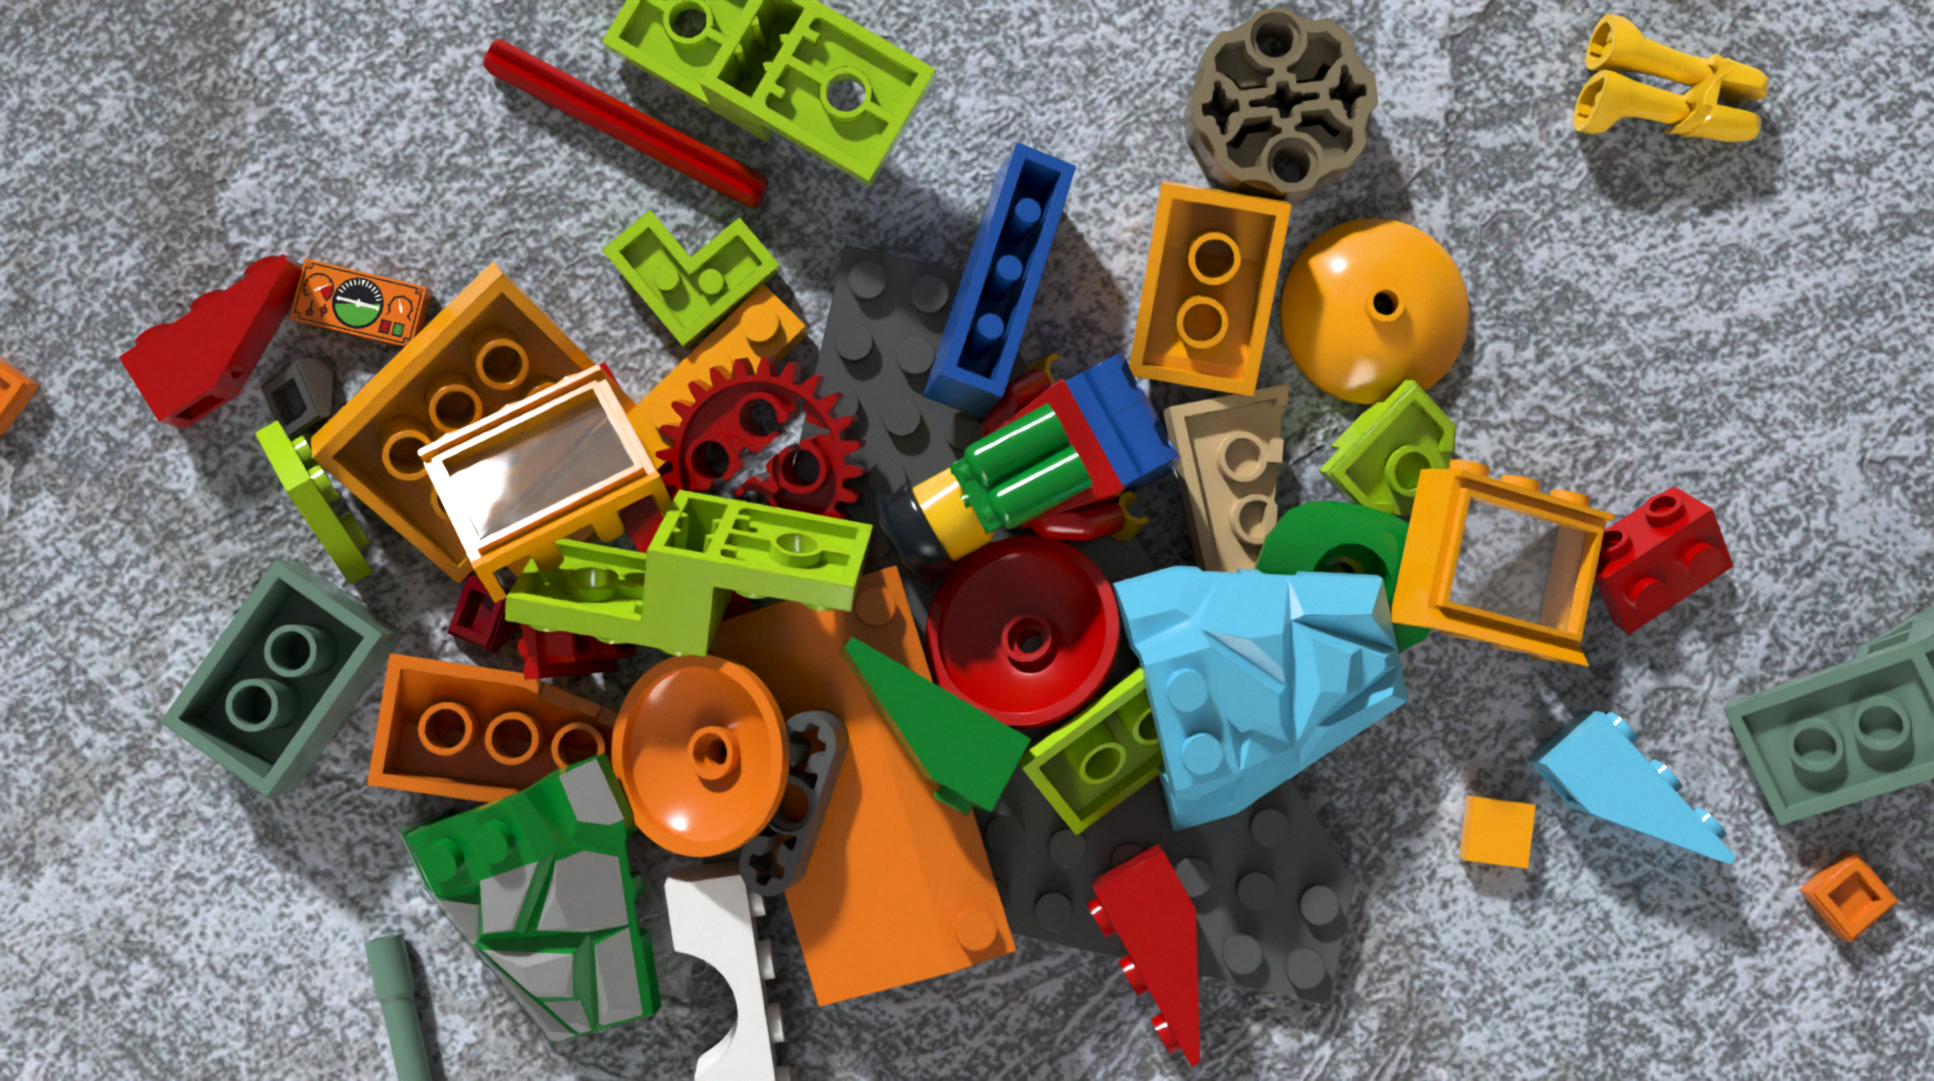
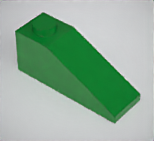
(943, 735)

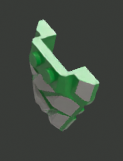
(548, 897)

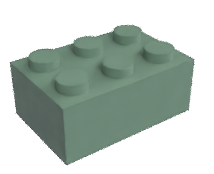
(282, 678)

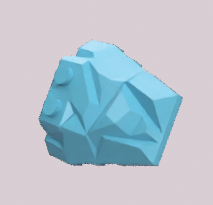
(1256, 676)

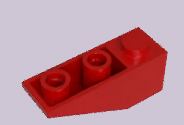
(213, 349)
(1158, 928)

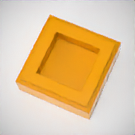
(1497, 831)

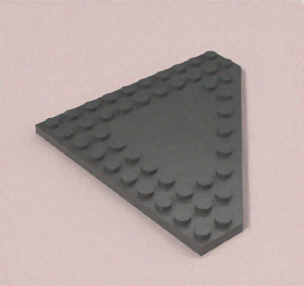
(1261, 880)

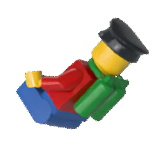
(1042, 464)

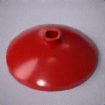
(1000, 601)

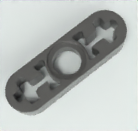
(796, 852)

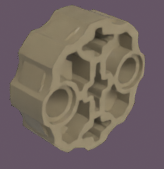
(1317, 130)

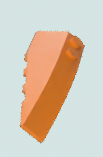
(479, 730)

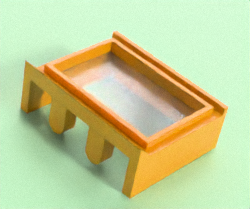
(541, 475)
(1500, 562)

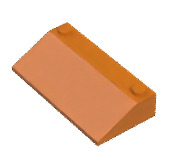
(894, 873)

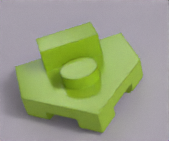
(1387, 447)

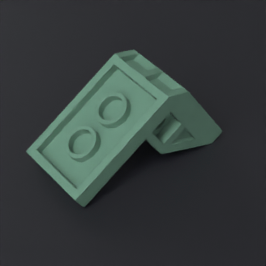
(1846, 727)

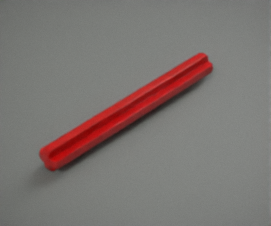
(625, 123)

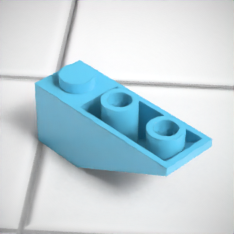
(1606, 776)

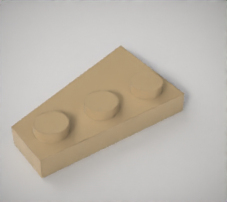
(1229, 473)

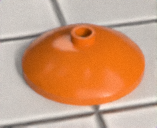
(672, 758)

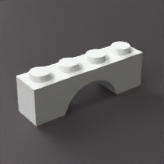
(716, 921)

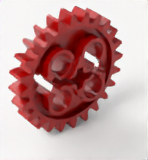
(725, 417)

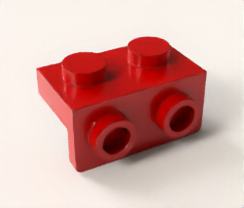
(1659, 557)

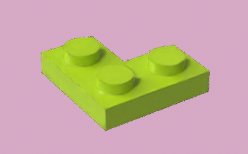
(696, 290)
(312, 495)

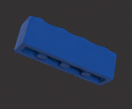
(1000, 281)

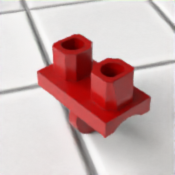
(567, 653)

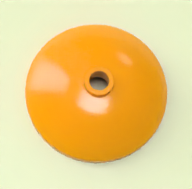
(1340, 335)

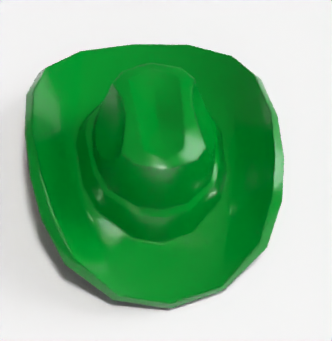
(1341, 540)

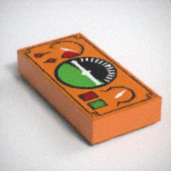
(359, 304)

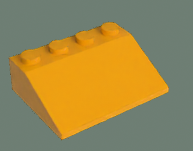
(462, 367)

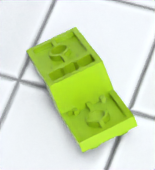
(773, 72)
(690, 570)

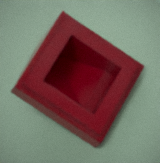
(480, 618)

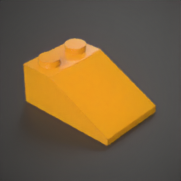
(1208, 287)

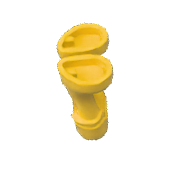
(1609, 96)

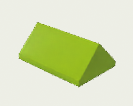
(1097, 753)

